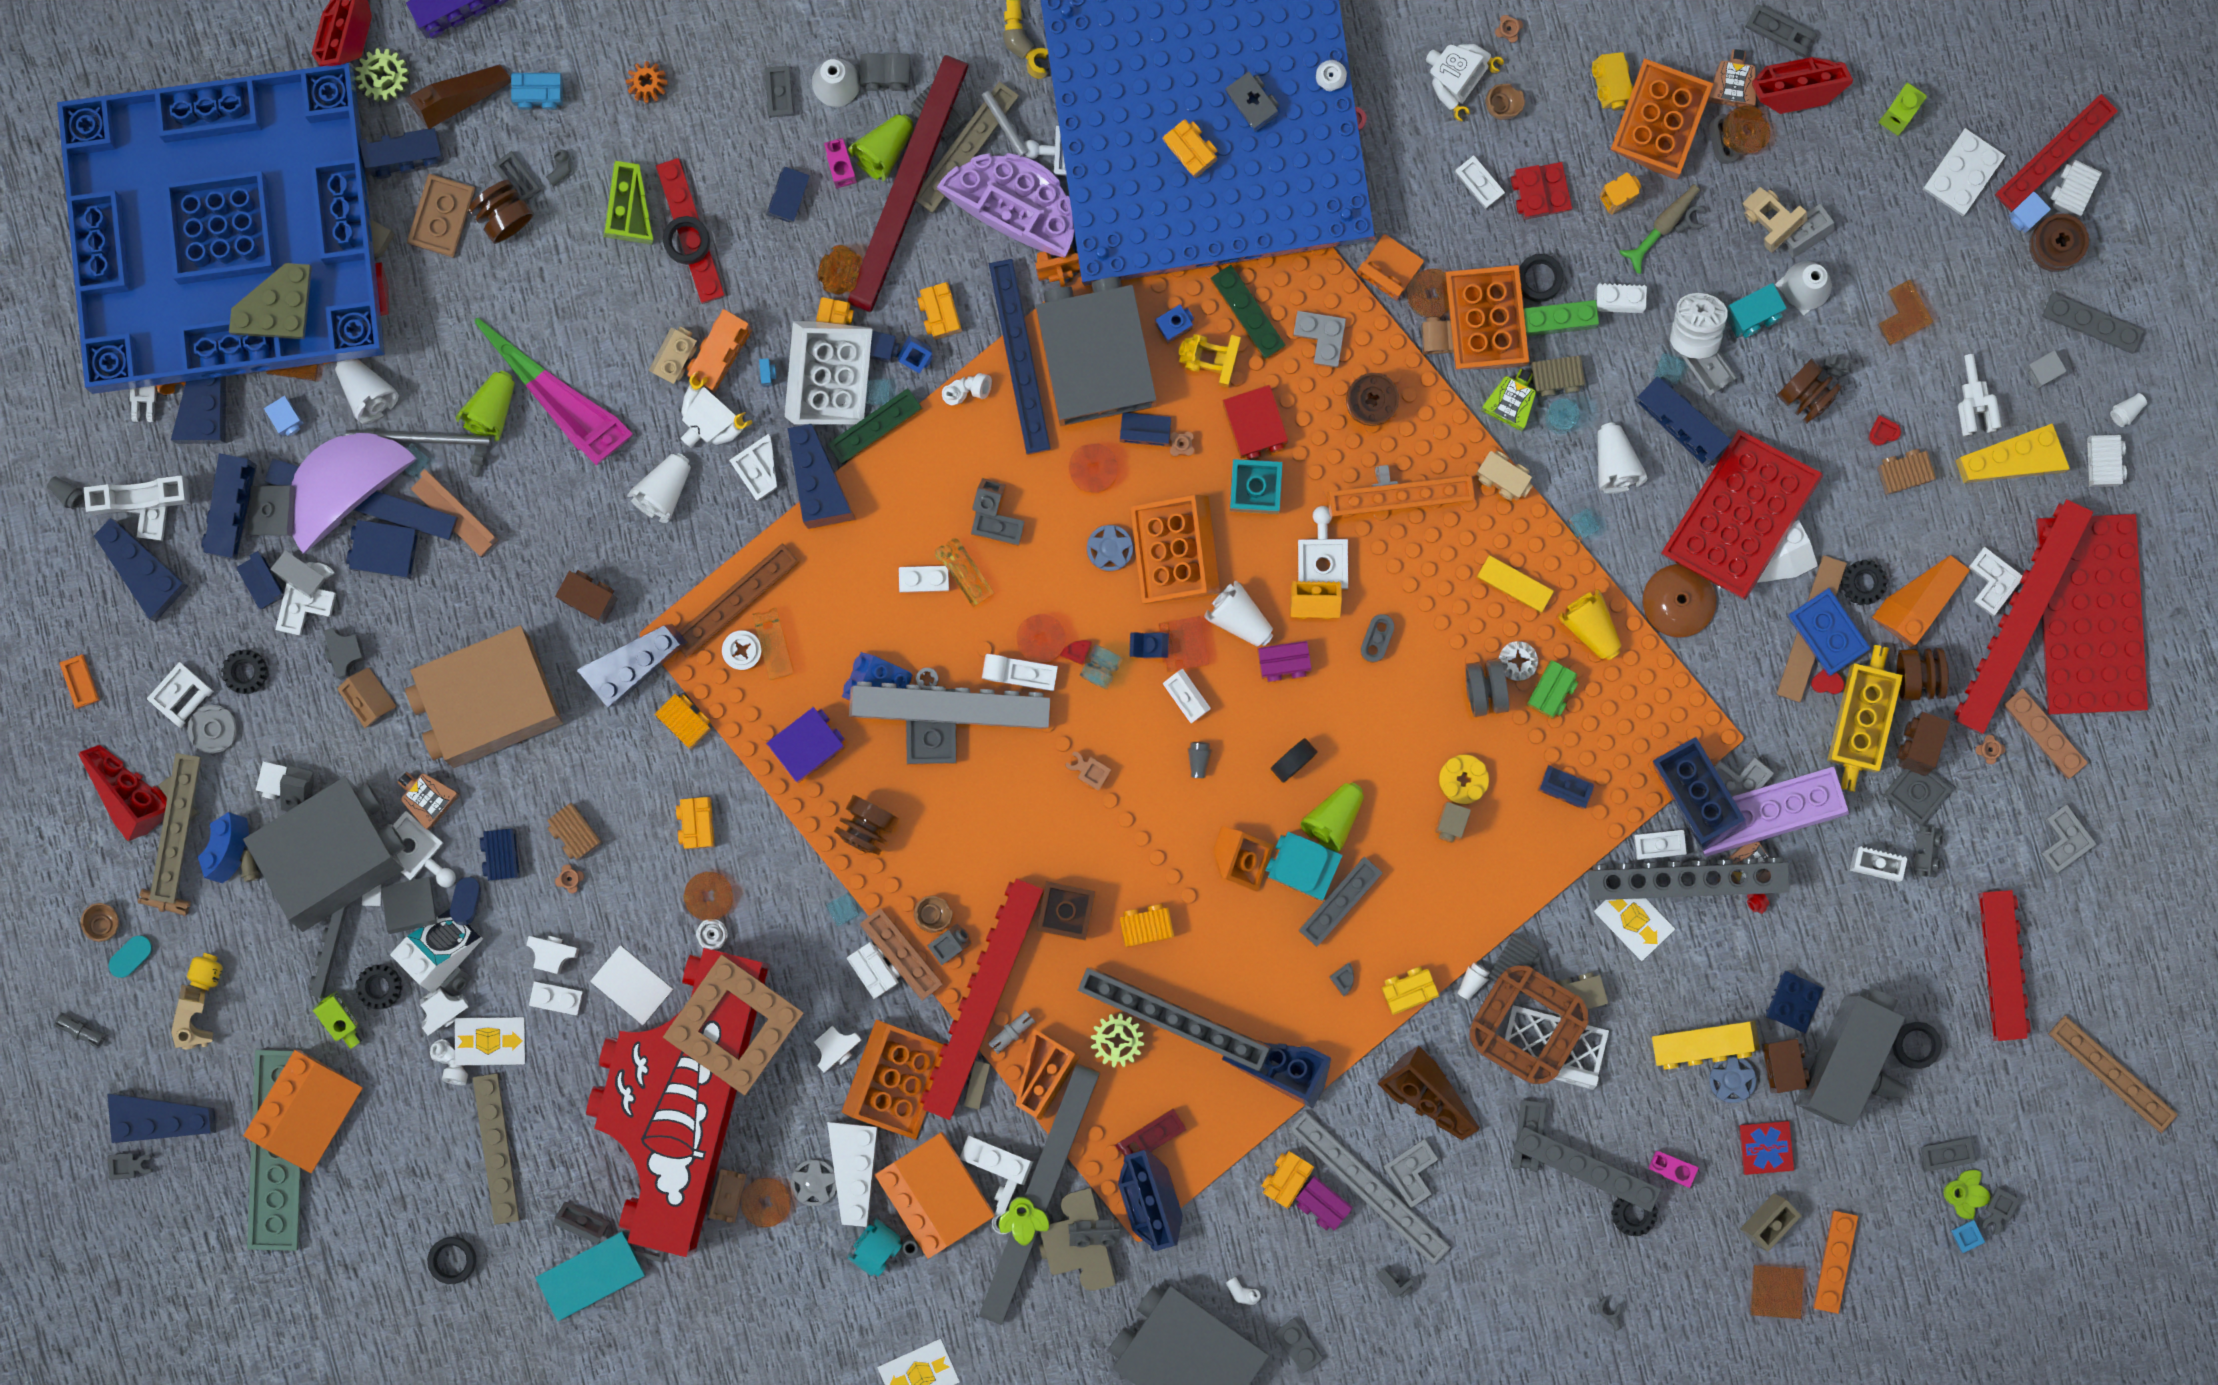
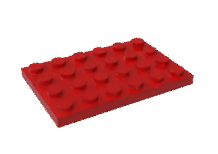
(1742, 514)

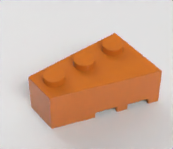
(719, 349)
(1044, 1074)

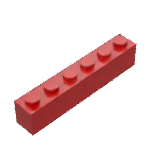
(2003, 965)

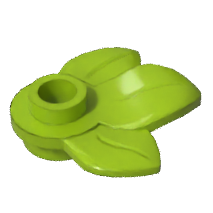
(1970, 1193)
(1023, 1224)

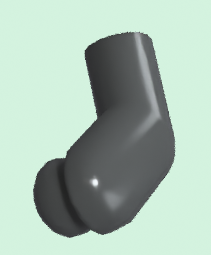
(562, 167)

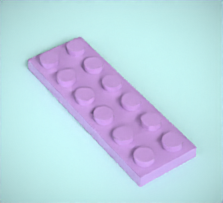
(1786, 808)

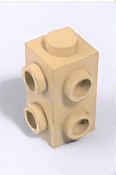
(673, 355)
(1510, 479)

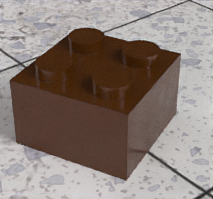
(587, 597)
(1923, 743)
(1066, 911)
(1785, 1065)

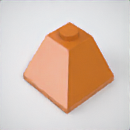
(1242, 857)

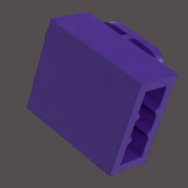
(806, 744)

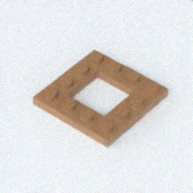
(729, 977)

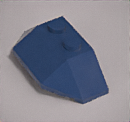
(1150, 1200)

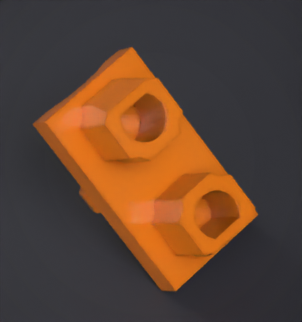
(1057, 268)

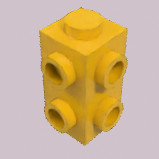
(1612, 80)

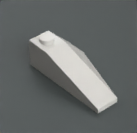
(1792, 557)

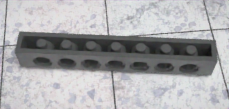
(1601, 890)
(1174, 1018)

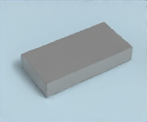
(298, 574)

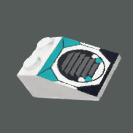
(436, 950)

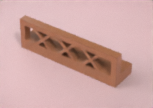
(467, 526)

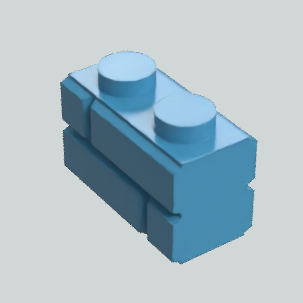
(537, 90)

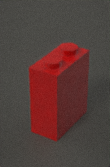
(1255, 422)

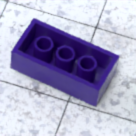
(438, 15)

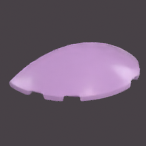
(1015, 199)
(339, 479)

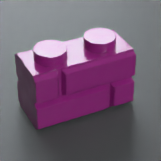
(1284, 660)
(1323, 1203)

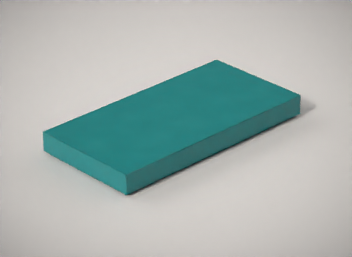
(590, 1276)

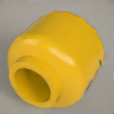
(204, 971)

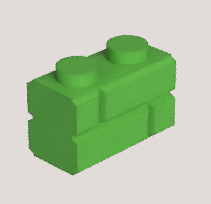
(1552, 689)

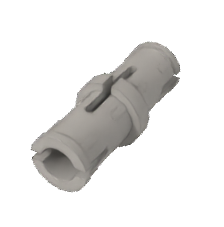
(1011, 1032)

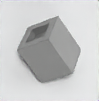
(2045, 369)

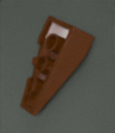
(448, 97)
(1424, 1086)

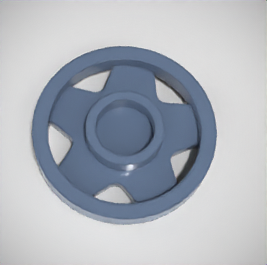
(1109, 547)
(1732, 1080)

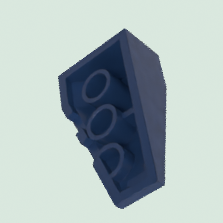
(1292, 1071)

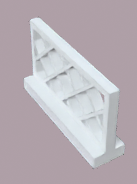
(1568, 1073)

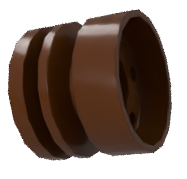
(498, 208)
(1376, 385)
(1809, 391)
(1926, 674)
(866, 825)

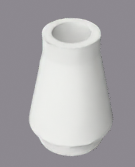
(2127, 410)
(1473, 980)

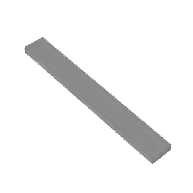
(1369, 1188)

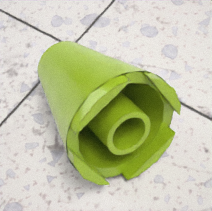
(882, 146)
(488, 407)
(1334, 817)

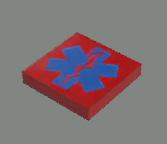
(1766, 1147)

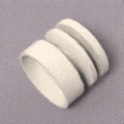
(1698, 325)

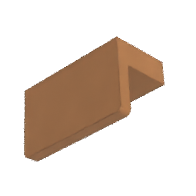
(366, 697)

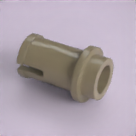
(248, 867)

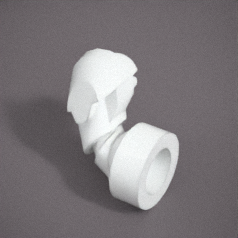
(957, 390)
(445, 1054)

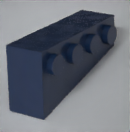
(817, 484)

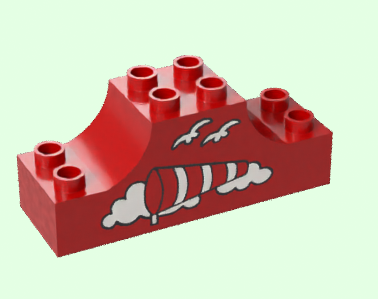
(672, 1114)

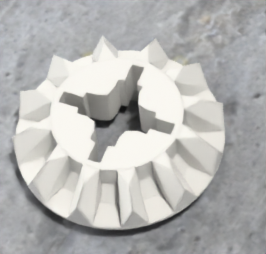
(730, 648)
(1527, 668)

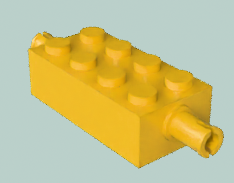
(1864, 718)

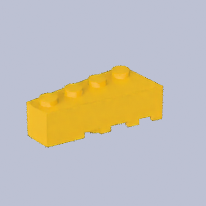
(2021, 456)
(1706, 1043)

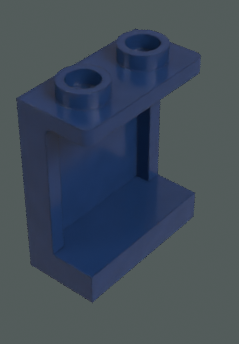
(382, 549)

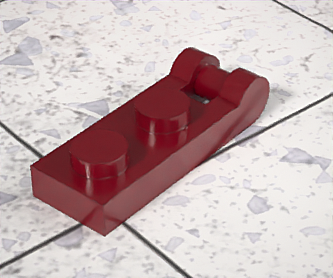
(1153, 1134)

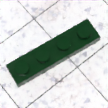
(1247, 312)
(875, 426)

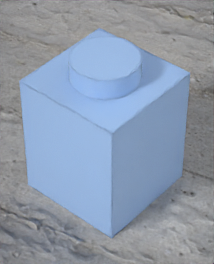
(2028, 212)
(284, 416)

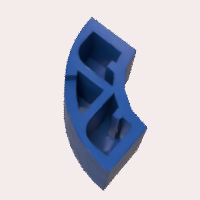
(224, 848)

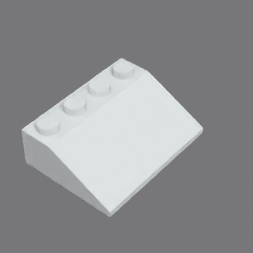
(827, 373)

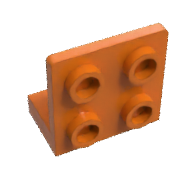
(1390, 267)

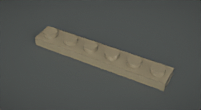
(966, 146)
(175, 828)
(496, 1149)

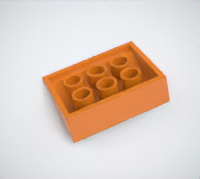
(1661, 118)
(1487, 318)
(1175, 549)
(893, 1079)
(303, 1111)
(935, 1195)

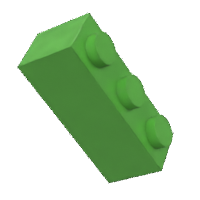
(1561, 318)

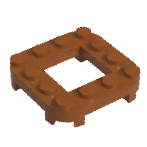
(1547, 993)

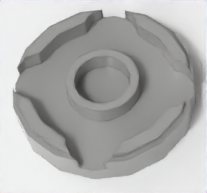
(212, 729)

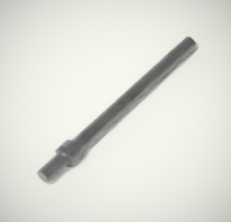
(428, 437)

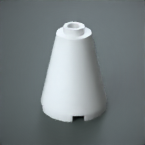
(836, 82)
(1807, 285)
(365, 390)
(1617, 461)
(661, 488)
(1240, 616)

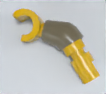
(1018, 42)

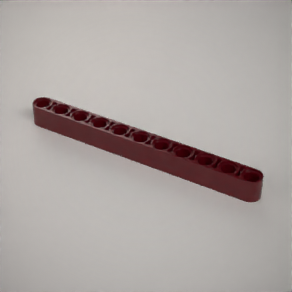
(908, 182)

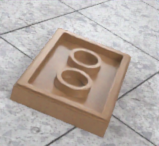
(441, 215)

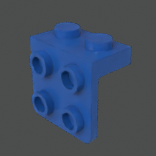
(875, 670)

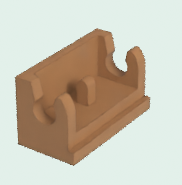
(727, 1195)

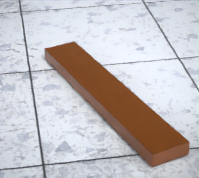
(737, 598)

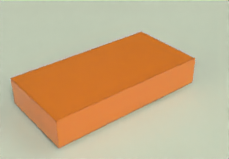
(79, 681)

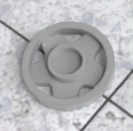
(813, 1182)

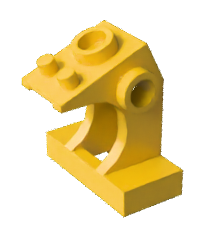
(1225, 358)

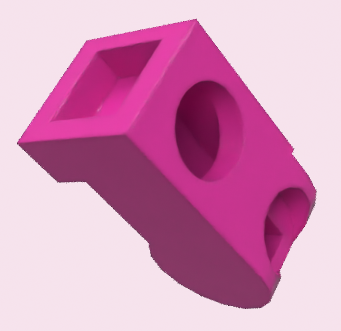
(839, 163)
(1673, 1168)

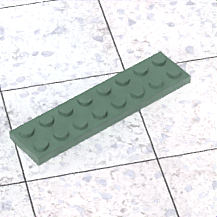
(273, 1180)

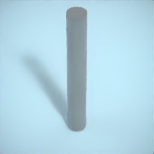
(1004, 123)

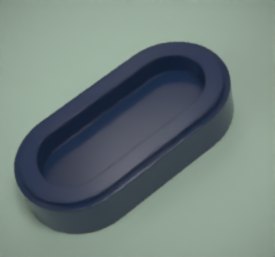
(465, 901)

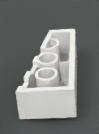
(853, 1162)

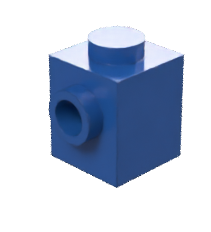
(1175, 323)
(915, 354)

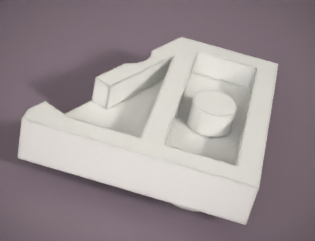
(757, 468)

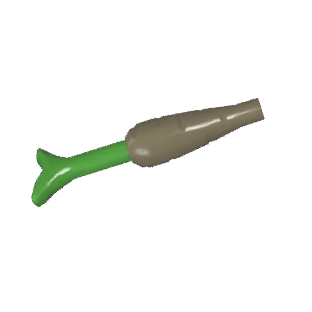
(1662, 226)

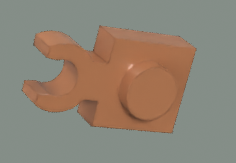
(1091, 773)

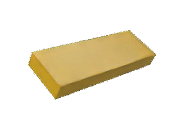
(1515, 584)

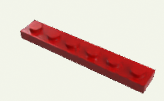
(2056, 152)
(681, 205)

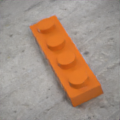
(1835, 1262)

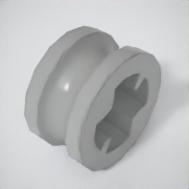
(933, 674)

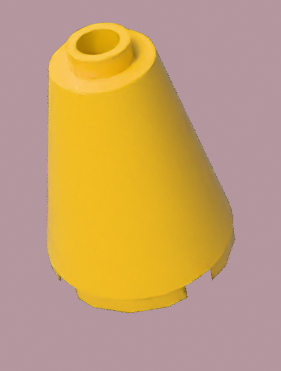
(1592, 624)

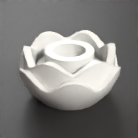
(1331, 83)
(711, 942)

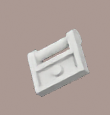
(173, 689)

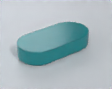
(130, 956)

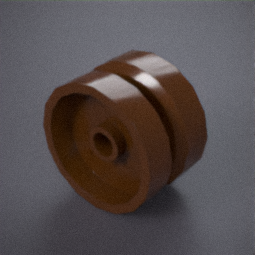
(2061, 256)

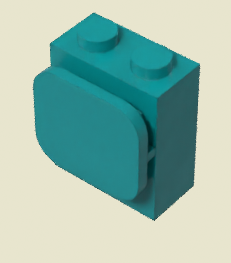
(1303, 865)

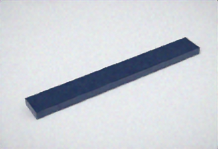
(1019, 356)
(381, 506)

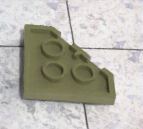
(275, 306)

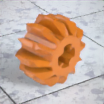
(647, 90)

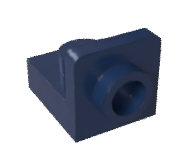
(1149, 645)

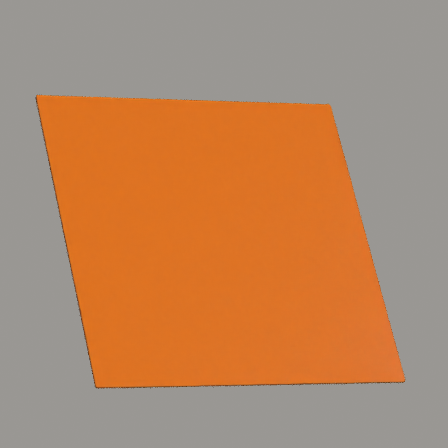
(1152, 826)

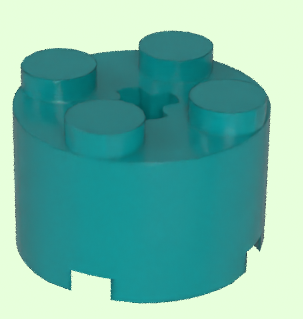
(874, 1248)

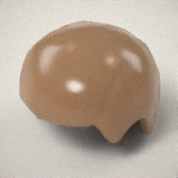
(1504, 101)
(932, 914)
(99, 922)

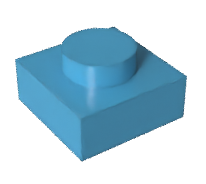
(767, 372)
(1967, 1236)

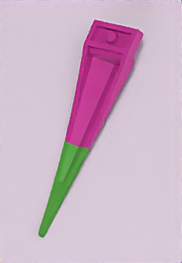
(580, 419)

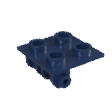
(1794, 1002)

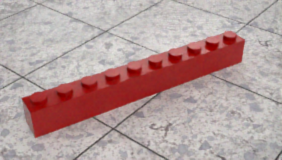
(2024, 616)
(982, 1000)

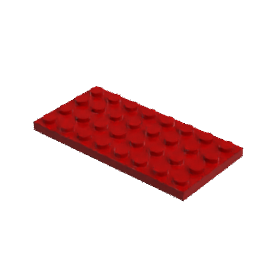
(2096, 623)

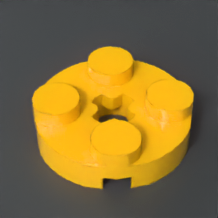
(1452, 788)

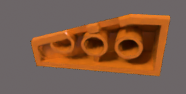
(1918, 603)

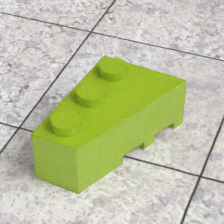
(627, 208)

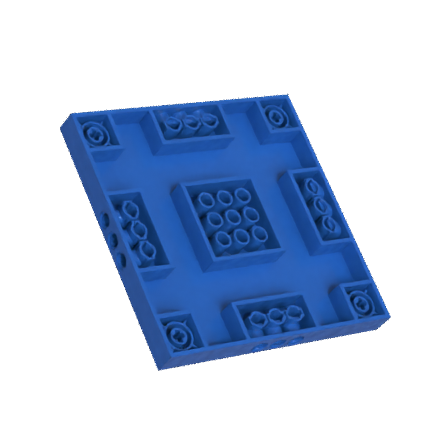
(1145, 66)
(200, 199)

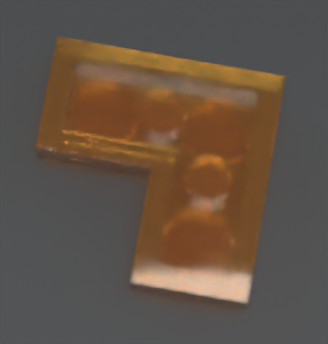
(1910, 317)

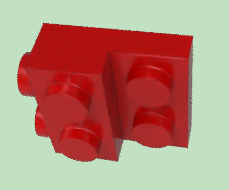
(1541, 190)

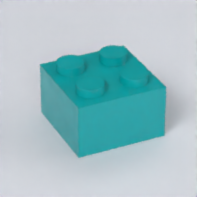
(1755, 310)
(1255, 486)

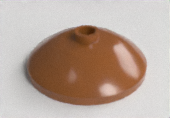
(1667, 613)

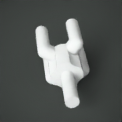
(1977, 401)

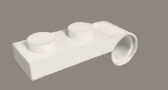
(1019, 672)
(995, 1160)
(1003, 1196)

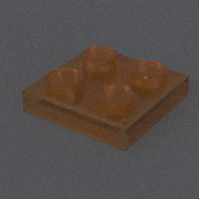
(1776, 1291)

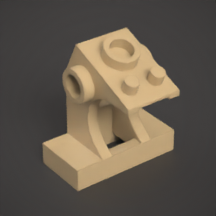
(1781, 225)
(183, 1031)

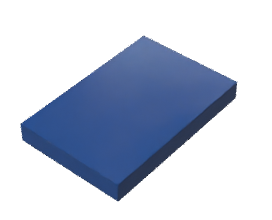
(1829, 632)

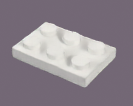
(1964, 172)

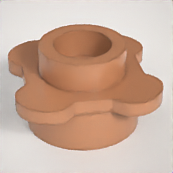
(1515, 25)
(1181, 450)
(1997, 749)
(576, 876)

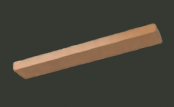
(1801, 657)
(2112, 1074)

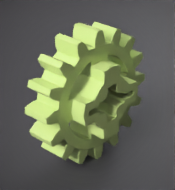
(383, 65)
(1115, 1052)

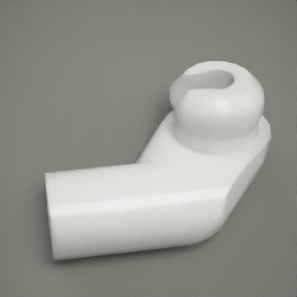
(1243, 1295)

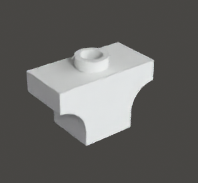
(551, 953)
(441, 1009)
(835, 1047)

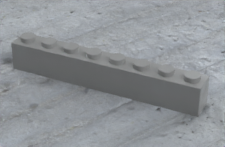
(949, 707)

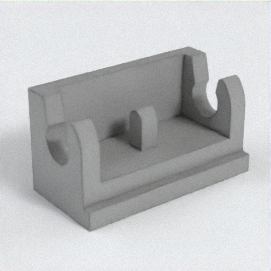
(1812, 231)
(1712, 372)

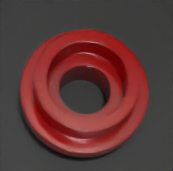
(1757, 902)

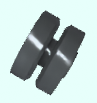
(1482, 688)

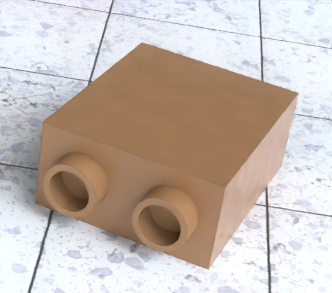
(483, 698)

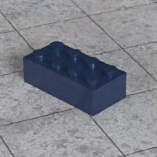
(1699, 794)

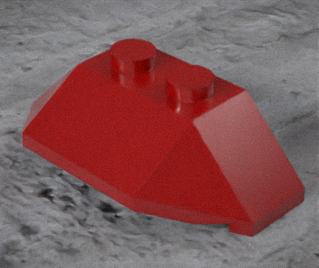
(342, 32)
(1801, 84)

